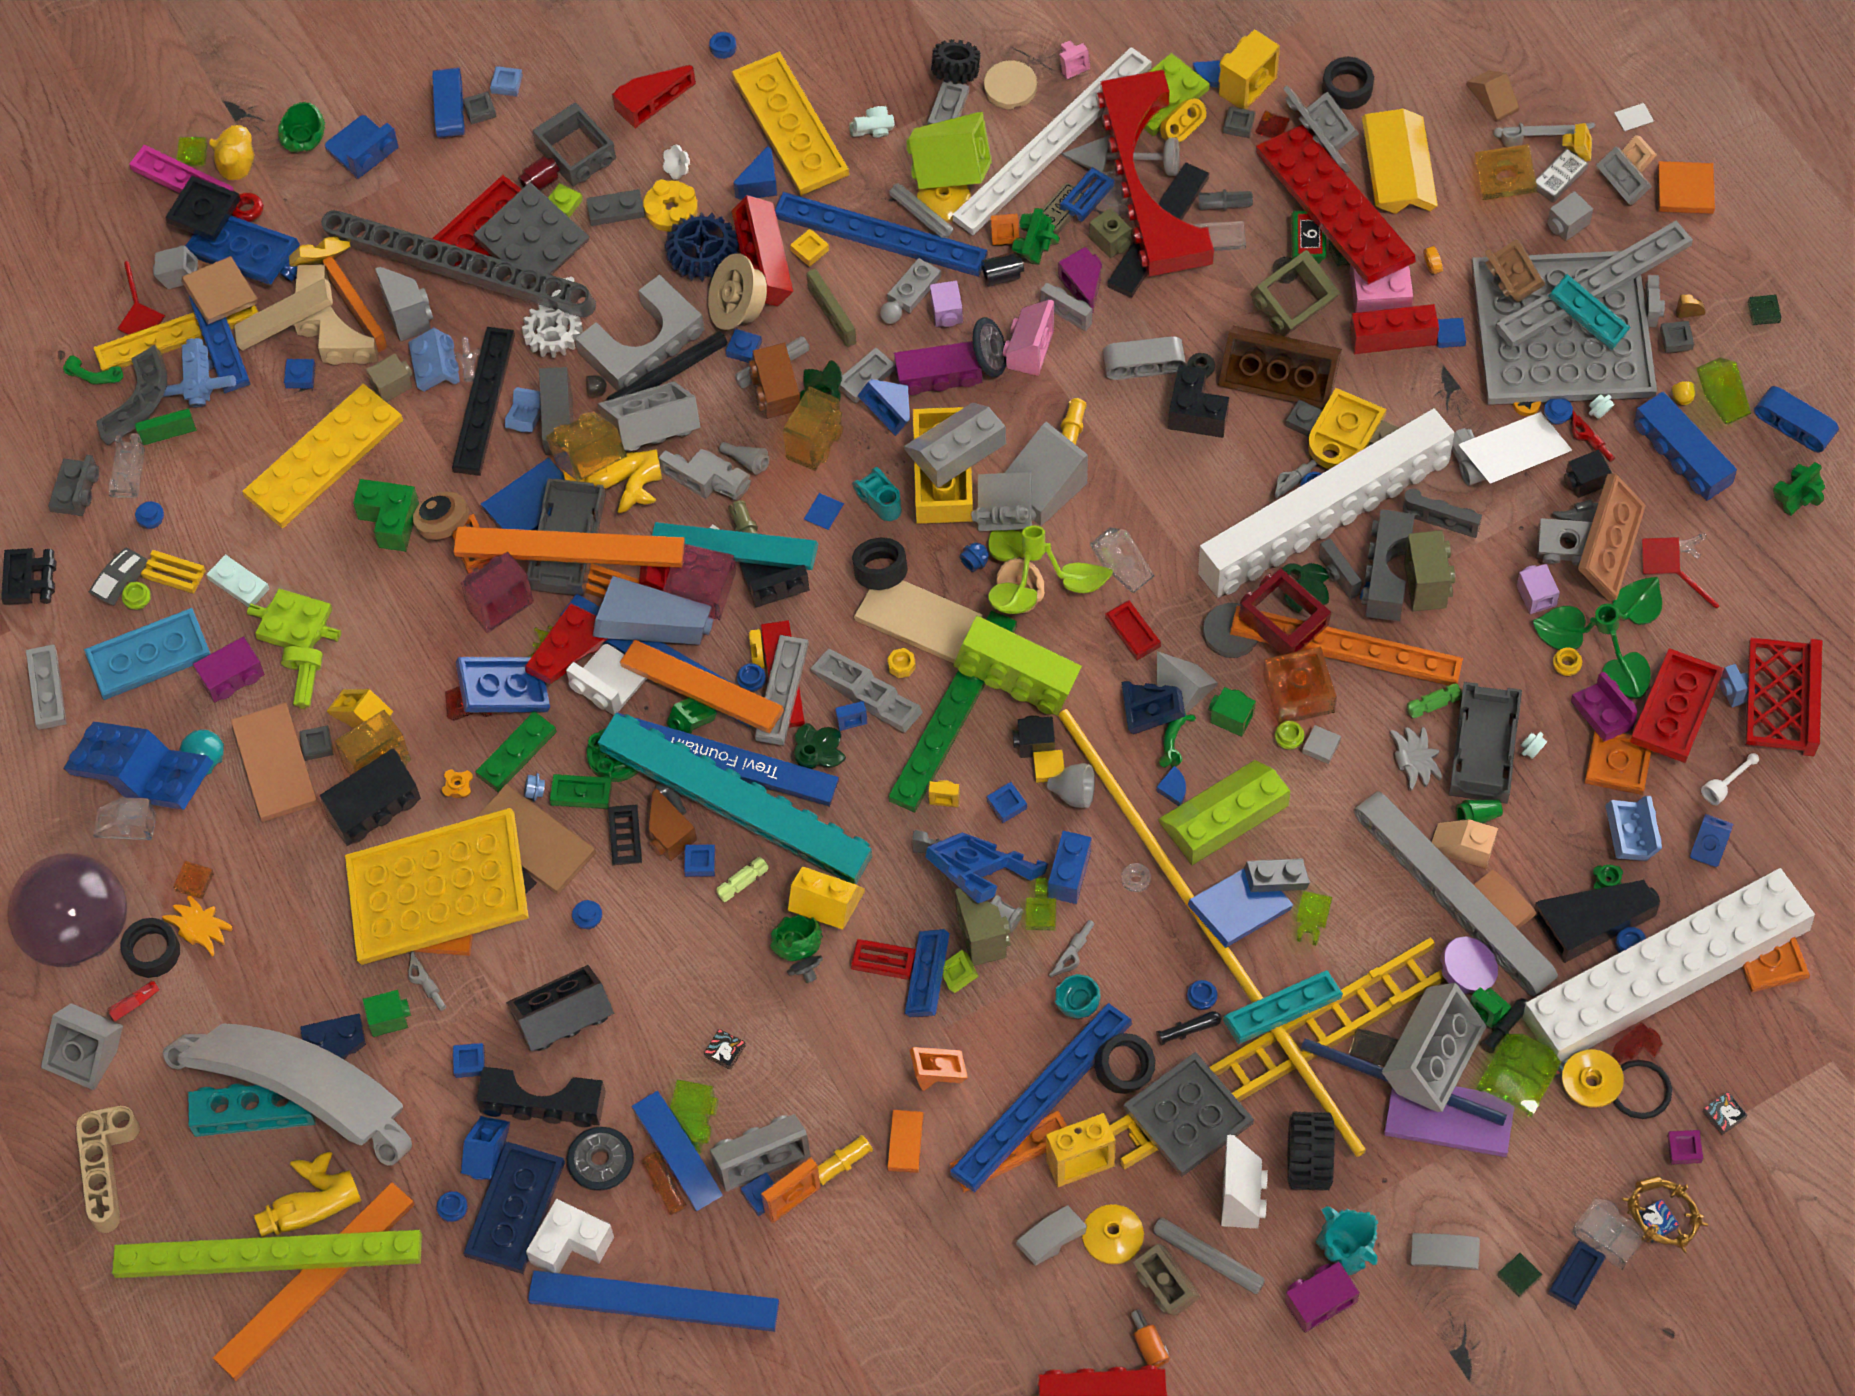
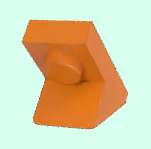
(937, 1066)

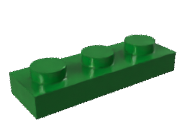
(516, 751)

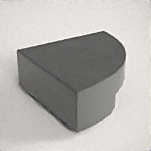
(921, 841)

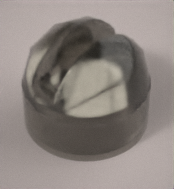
(595, 386)

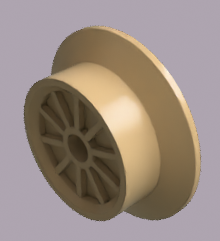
(736, 292)

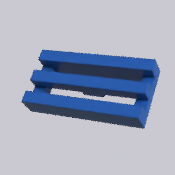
(1076, 209)

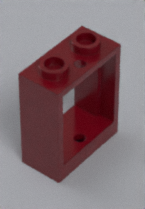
(1272, 633)

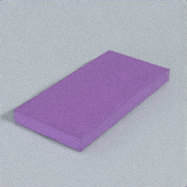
(1451, 1126)

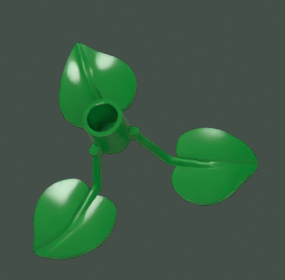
(1637, 601)

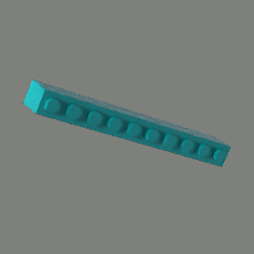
(736, 799)

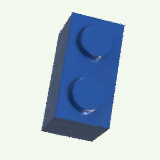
(1069, 867)

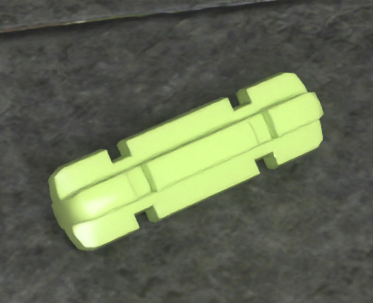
(742, 879)

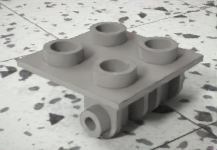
(1004, 501)

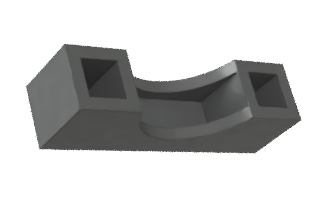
(1386, 590)

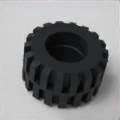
(1311, 1151)

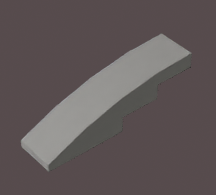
(860, 685)

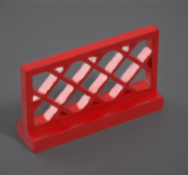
(1809, 692)

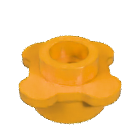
(457, 791)

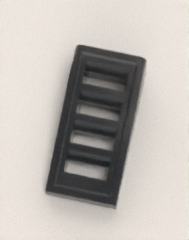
(625, 812)

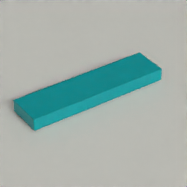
(1282, 1007)

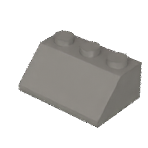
(652, 415)
(957, 443)
(760, 1151)

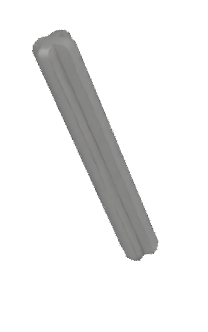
(1208, 1255)

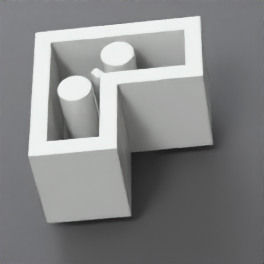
(567, 1231)

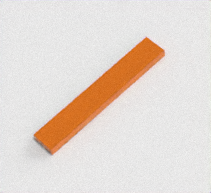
(702, 686)

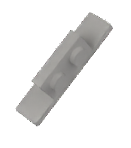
(1328, 122)

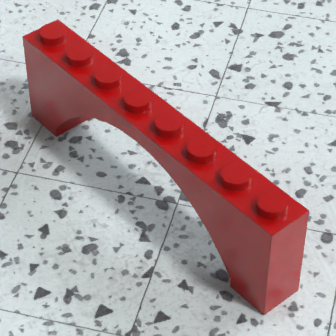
(1164, 240)

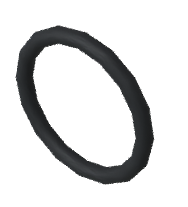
(1668, 1096)

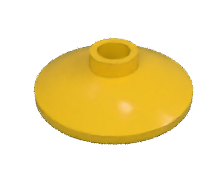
(945, 205)
(1596, 1066)
(1116, 1247)

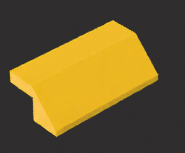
(1399, 160)

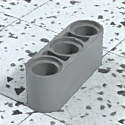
(1143, 358)

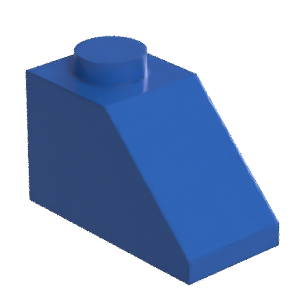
(484, 1147)

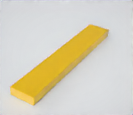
(164, 336)

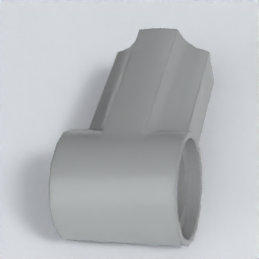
(1468, 470)

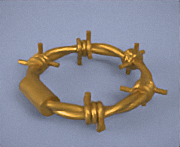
(1649, 1232)

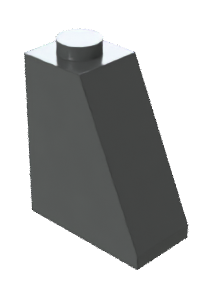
(556, 401)

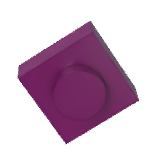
(1685, 1147)

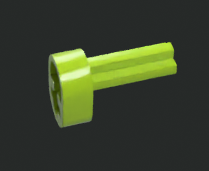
(307, 662)

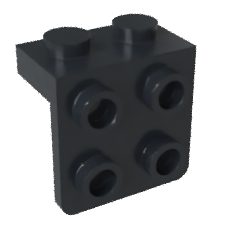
(773, 582)

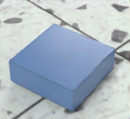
(506, 81)

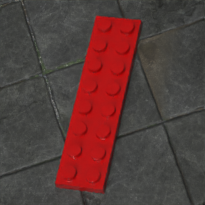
(1335, 204)

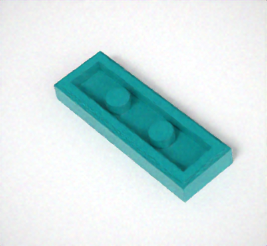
(1589, 311)

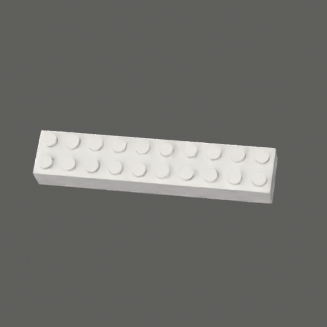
(1325, 503)
(1669, 965)

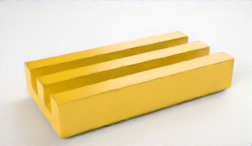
(157, 557)

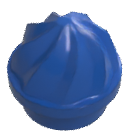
(974, 556)

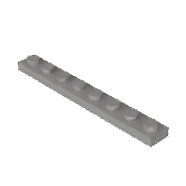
(1598, 281)

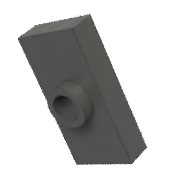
(1339, 569)

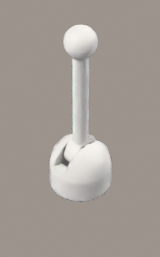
(1716, 790)

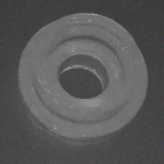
(1136, 869)

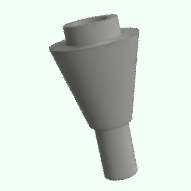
(750, 457)

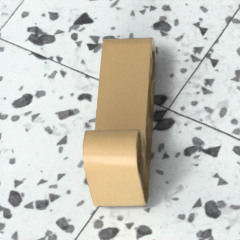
(103, 1170)

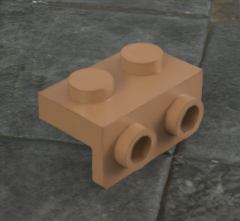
(1515, 270)

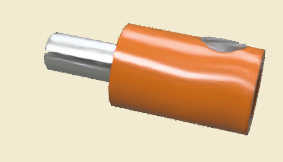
(1149, 1341)

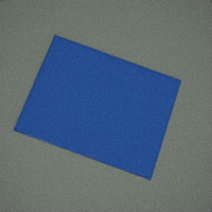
(824, 511)

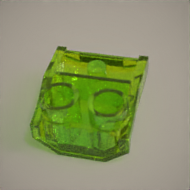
(1520, 1072)

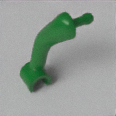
(73, 368)
(1171, 755)

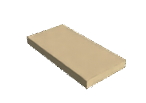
(918, 618)

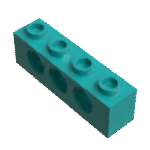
(236, 1118)

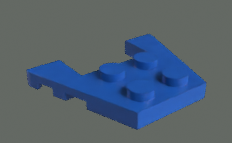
(969, 859)

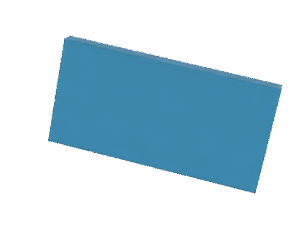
(147, 653)

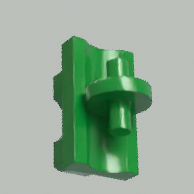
(1038, 238)
(1805, 489)

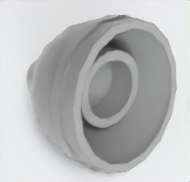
(1074, 785)

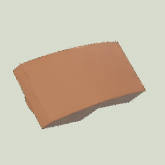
(1505, 898)

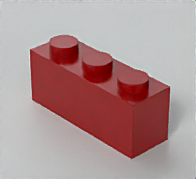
(1394, 329)

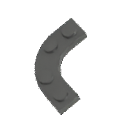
(148, 393)

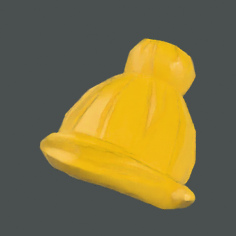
(233, 152)

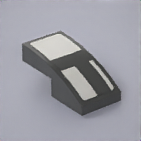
(122, 568)

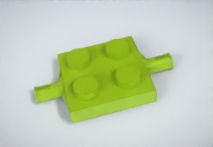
(293, 620)

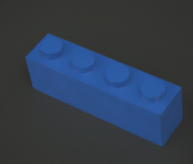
(1684, 446)

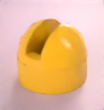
(1683, 392)

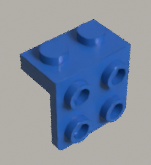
(362, 145)

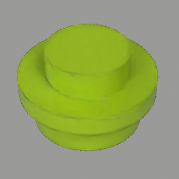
(136, 595)
(1289, 735)

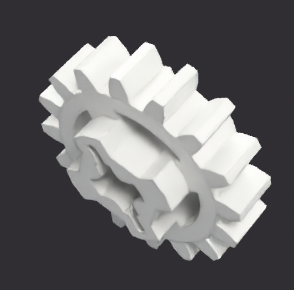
(551, 330)

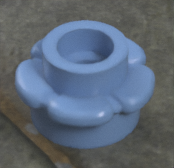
(534, 787)

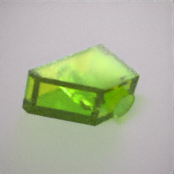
(1724, 389)

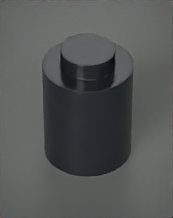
(1002, 269)

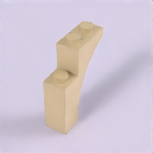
(336, 340)

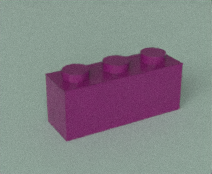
(938, 368)

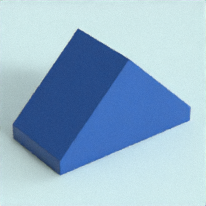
(758, 178)
(888, 403)

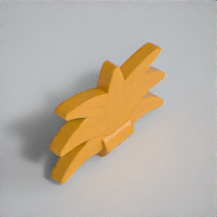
(198, 925)

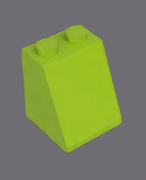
(950, 152)

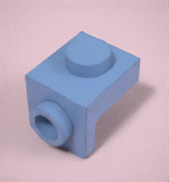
(524, 411)
(1734, 685)

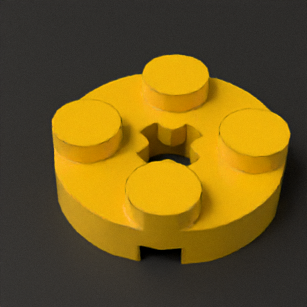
(669, 192)

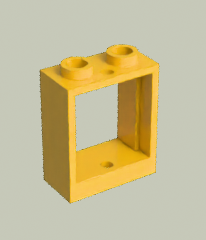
(1082, 1154)

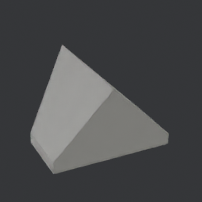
(1186, 676)

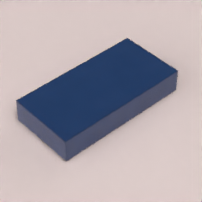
(1577, 1275)

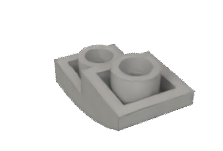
(1050, 1234)
(1445, 1251)

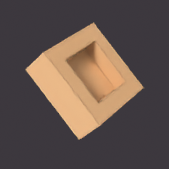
(1639, 153)

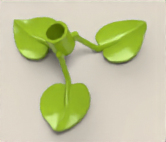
(1031, 545)

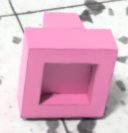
(1074, 59)

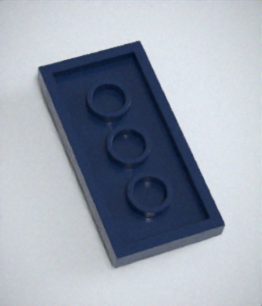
(514, 1207)

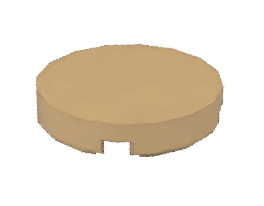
(1010, 84)

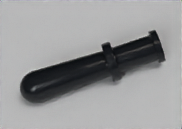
(1506, 1024)
(1180, 1029)

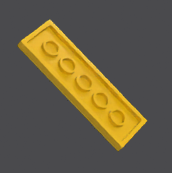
(790, 123)
(322, 455)

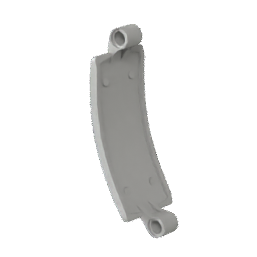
(305, 1075)

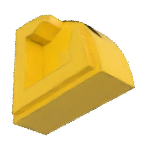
(756, 647)

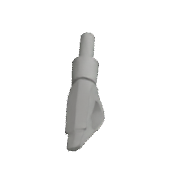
(1288, 480)
(1072, 951)
(427, 983)

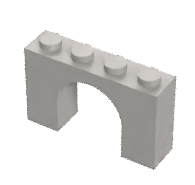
(625, 364)

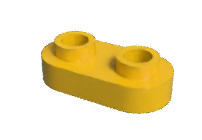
(1181, 122)

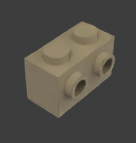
(1166, 1279)

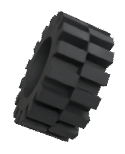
(955, 61)

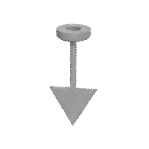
(1096, 152)

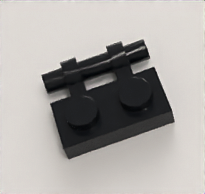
(18, 576)

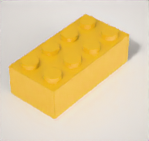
(953, 499)

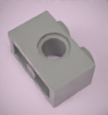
(1549, 536)

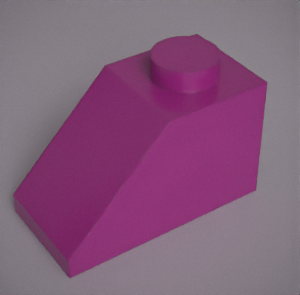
(1081, 275)

